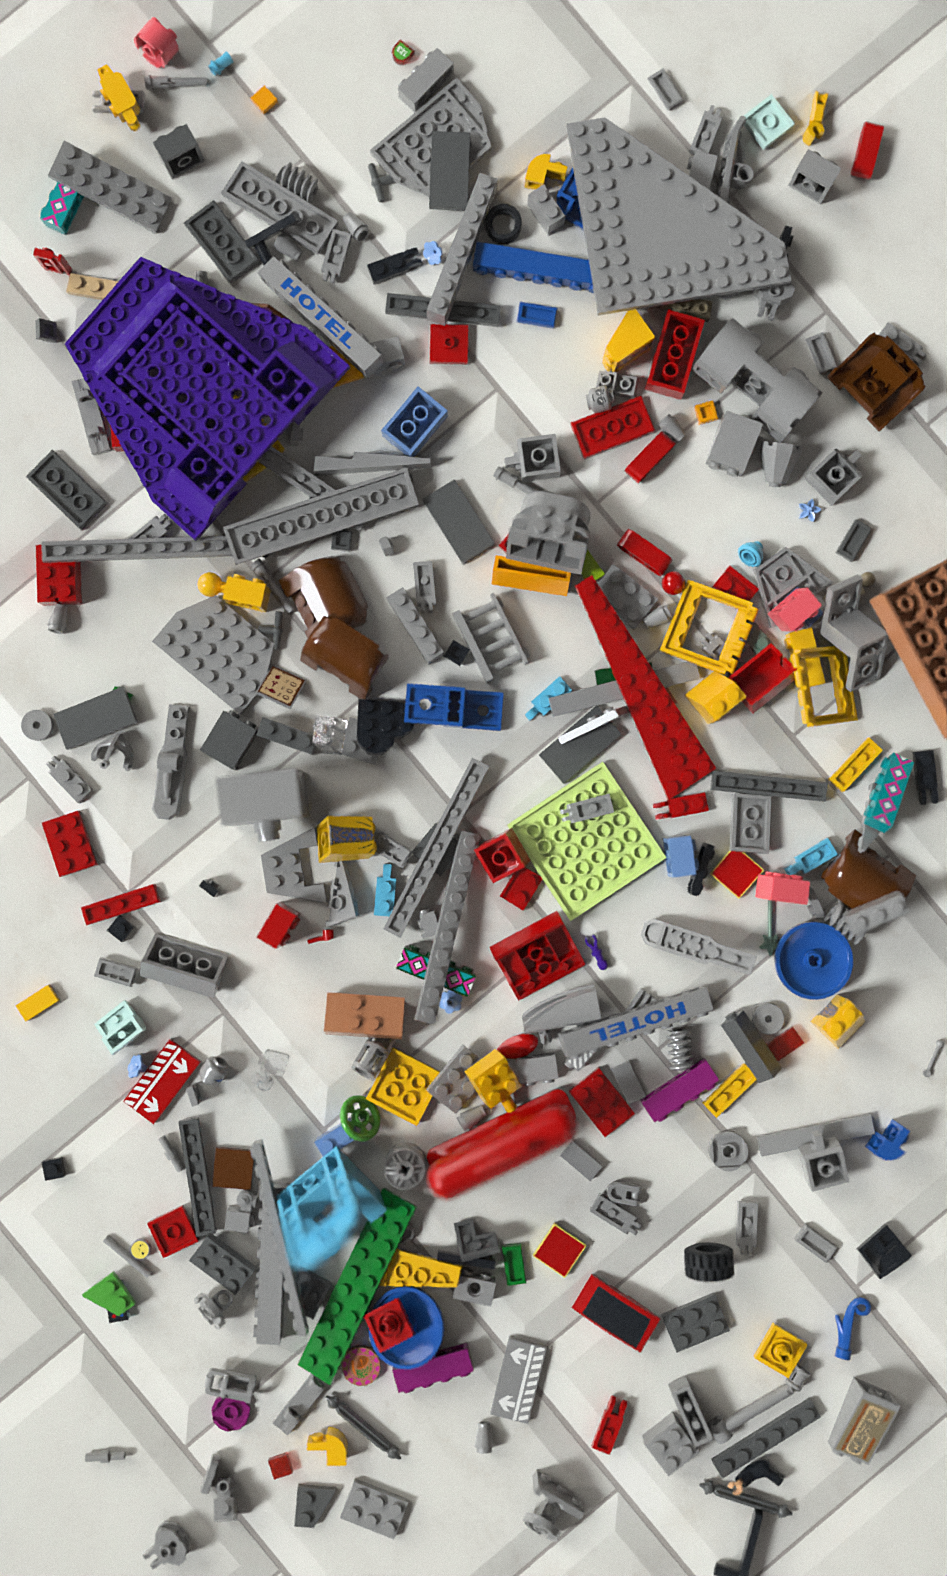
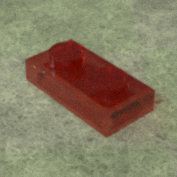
(785, 1043)

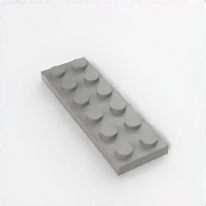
(109, 187)
(274, 202)

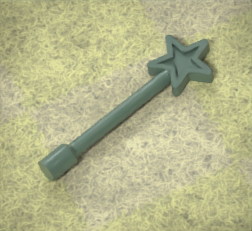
(770, 941)

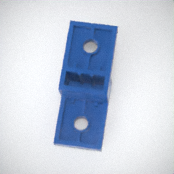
(453, 707)

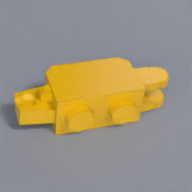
(120, 96)

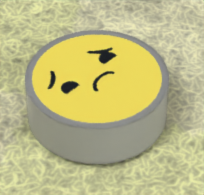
(140, 1248)

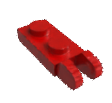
(683, 806)
(609, 1427)

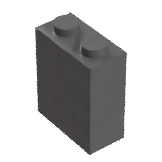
(229, 739)

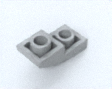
(620, 384)

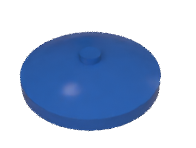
(813, 960)
(427, 1324)

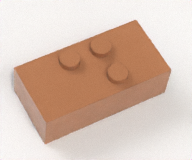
(364, 1016)

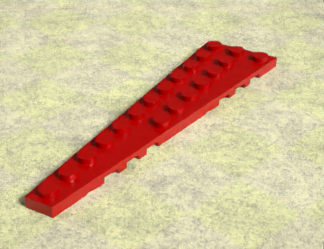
(664, 731)

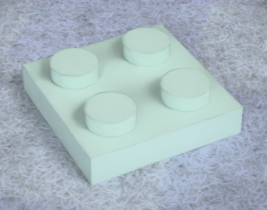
(768, 122)

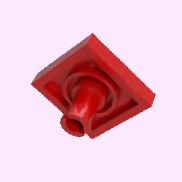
(389, 1325)

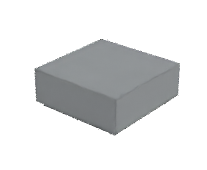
(194, 1094)

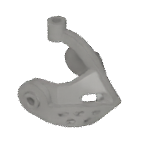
(118, 741)

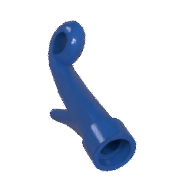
(845, 1329)

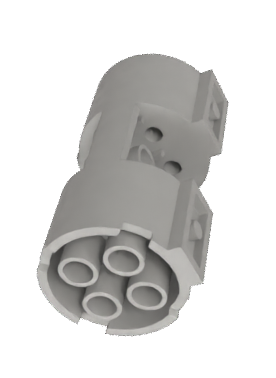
(734, 361)

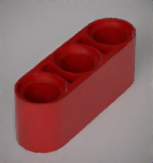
(867, 150)
(650, 457)
(644, 552)

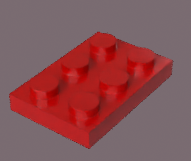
(69, 843)
(601, 1102)

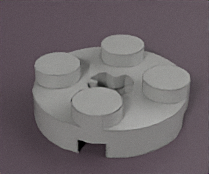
(720, 1142)

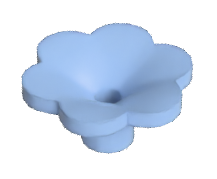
(432, 252)
(450, 996)
(136, 1066)

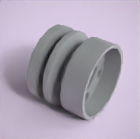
(413, 1158)

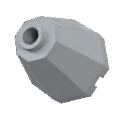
(778, 461)

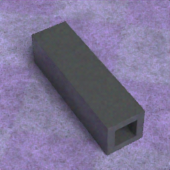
(751, 1046)

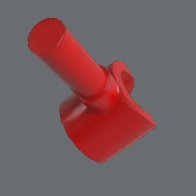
(327, 935)

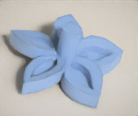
(809, 510)

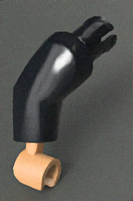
(756, 1470)

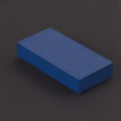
(536, 315)

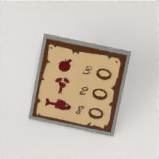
(281, 686)

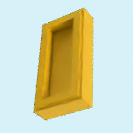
(37, 1002)

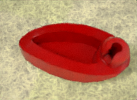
(518, 1046)

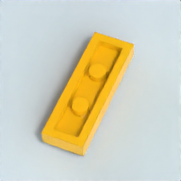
(855, 764)
(729, 1090)

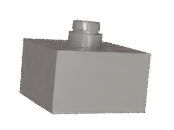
(263, 800)

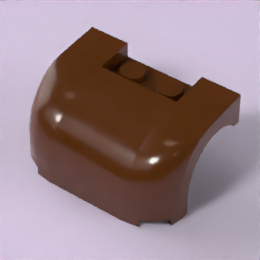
(879, 379)
(326, 589)
(344, 654)
(865, 876)

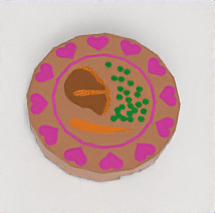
(361, 1365)

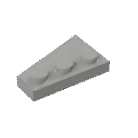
(543, 1484)

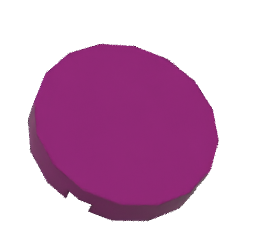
(230, 1413)

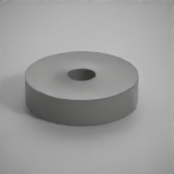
(28, 725)
(774, 1024)

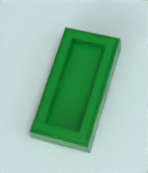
(514, 1264)

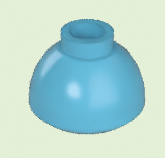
(751, 553)

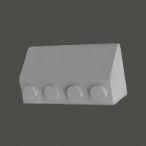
(183, 965)

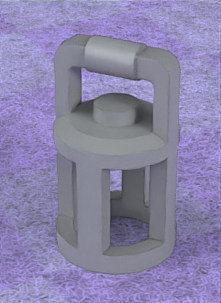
(375, 1050)
(225, 1385)

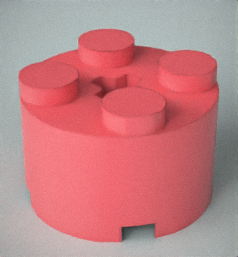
(157, 43)

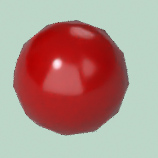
(673, 583)

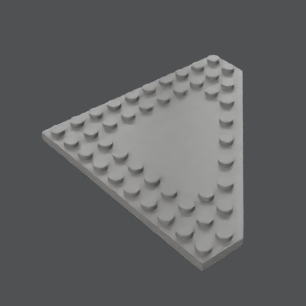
(658, 231)

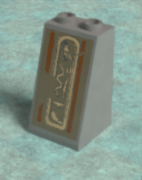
(862, 1421)

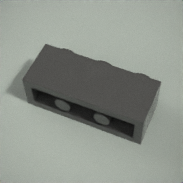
(286, 736)

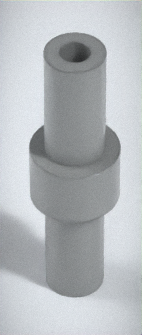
(171, 1153)
(105, 1456)

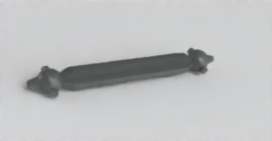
(363, 1427)
(746, 1499)

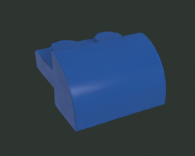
(888, 1144)

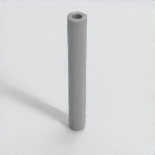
(127, 1256)

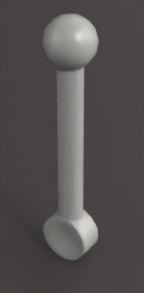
(926, 1072)

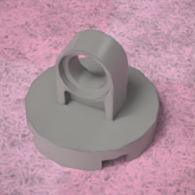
(212, 1309)
(542, 1522)

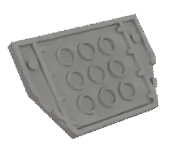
(407, 149)
(218, 650)

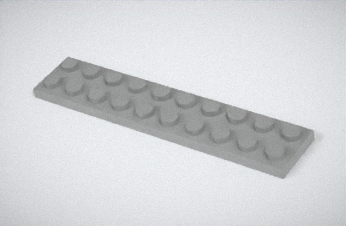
(320, 516)

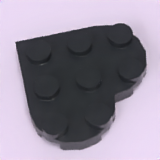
(380, 724)

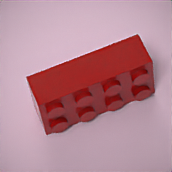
(674, 354)

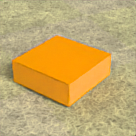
(264, 99)
(706, 412)

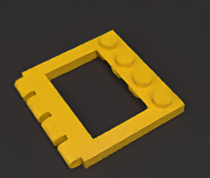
(683, 619)
(839, 672)

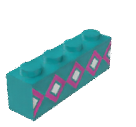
(61, 208)
(888, 792)

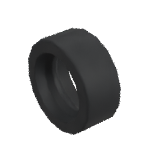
(508, 210)

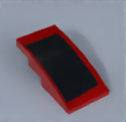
(616, 1313)

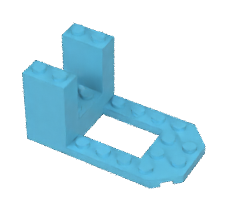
(307, 1231)

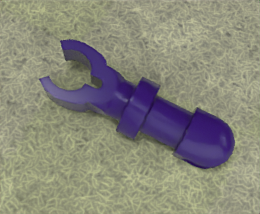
(597, 952)

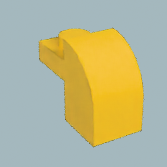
(542, 168)
(333, 1442)

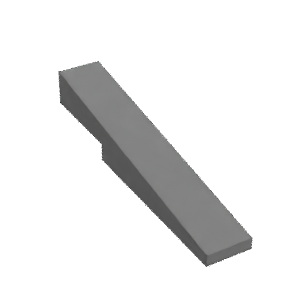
(367, 462)

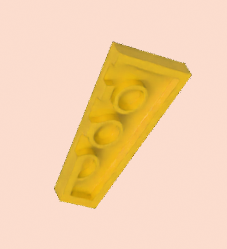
(419, 1271)

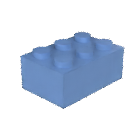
(414, 423)

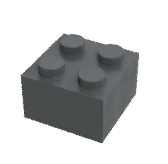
(178, 151)

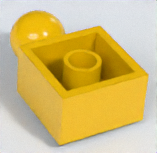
(236, 590)

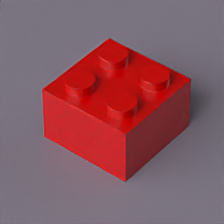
(502, 855)
(278, 925)

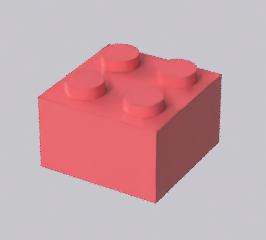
(795, 610)
(782, 888)

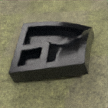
(883, 1251)

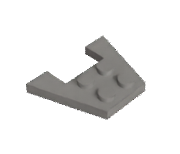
(782, 574)
(284, 869)

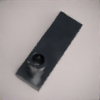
(258, 240)
(484, 1262)

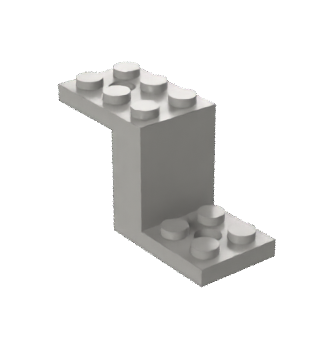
(854, 633)

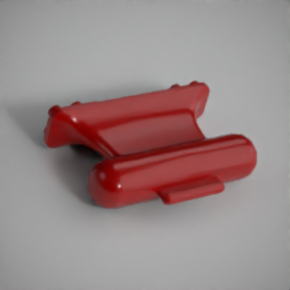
(501, 1145)

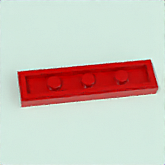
(120, 904)

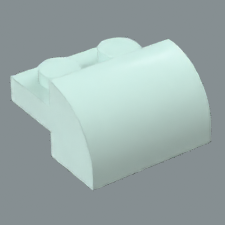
(120, 1027)

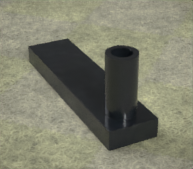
(748, 1551)

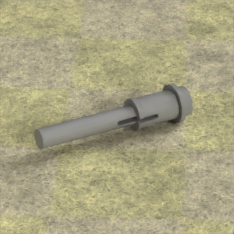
(163, 82)
(512, 480)
(267, 577)

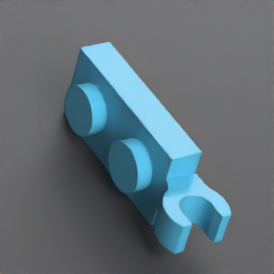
(541, 702)
(812, 857)
(385, 893)

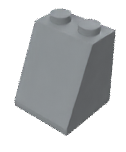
(733, 443)

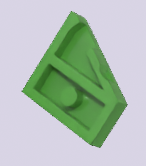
(110, 1294)

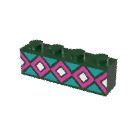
(416, 962)

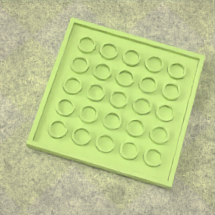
(591, 856)

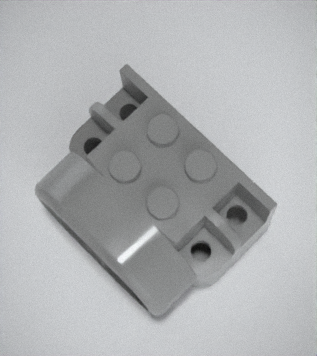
(550, 532)

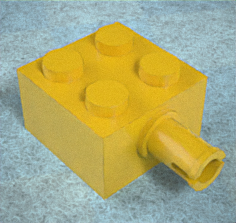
(494, 1080)

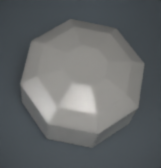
(387, 546)

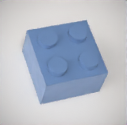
(680, 856)

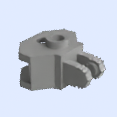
(773, 298)
(168, 1545)

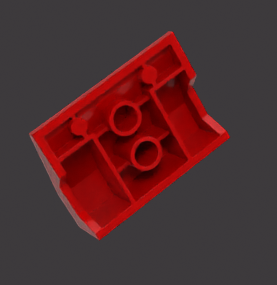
(537, 955)

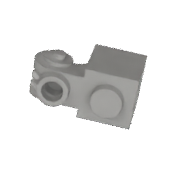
(241, 1218)
(225, 1505)

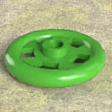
(365, 1118)

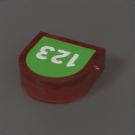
(402, 53)

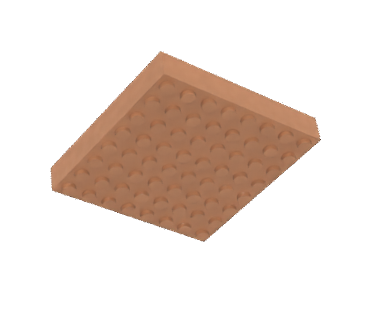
(917, 626)

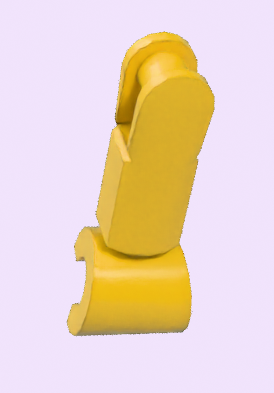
(815, 128)

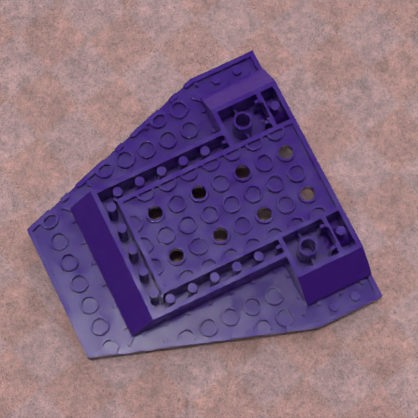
(179, 460)

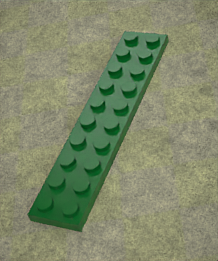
(356, 1288)

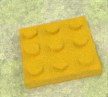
(403, 1086)

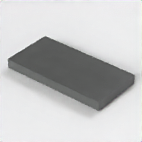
(449, 170)
(221, 242)
(66, 490)
(458, 521)
(95, 718)
(573, 755)

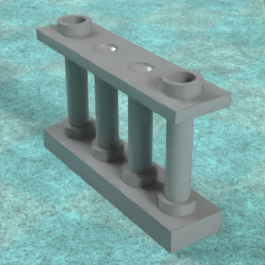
(472, 636)

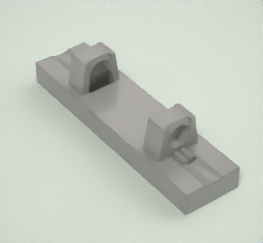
(91, 418)
(300, 1402)

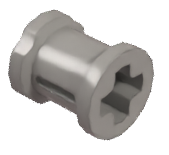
(797, 1377)

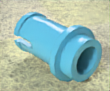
(220, 63)

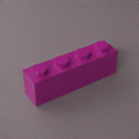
(679, 1090)
(442, 1367)

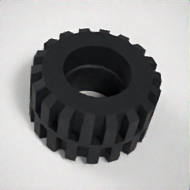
(709, 1262)

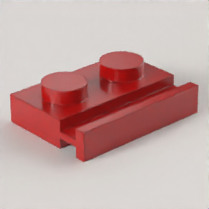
(51, 262)
(735, 584)
(521, 887)

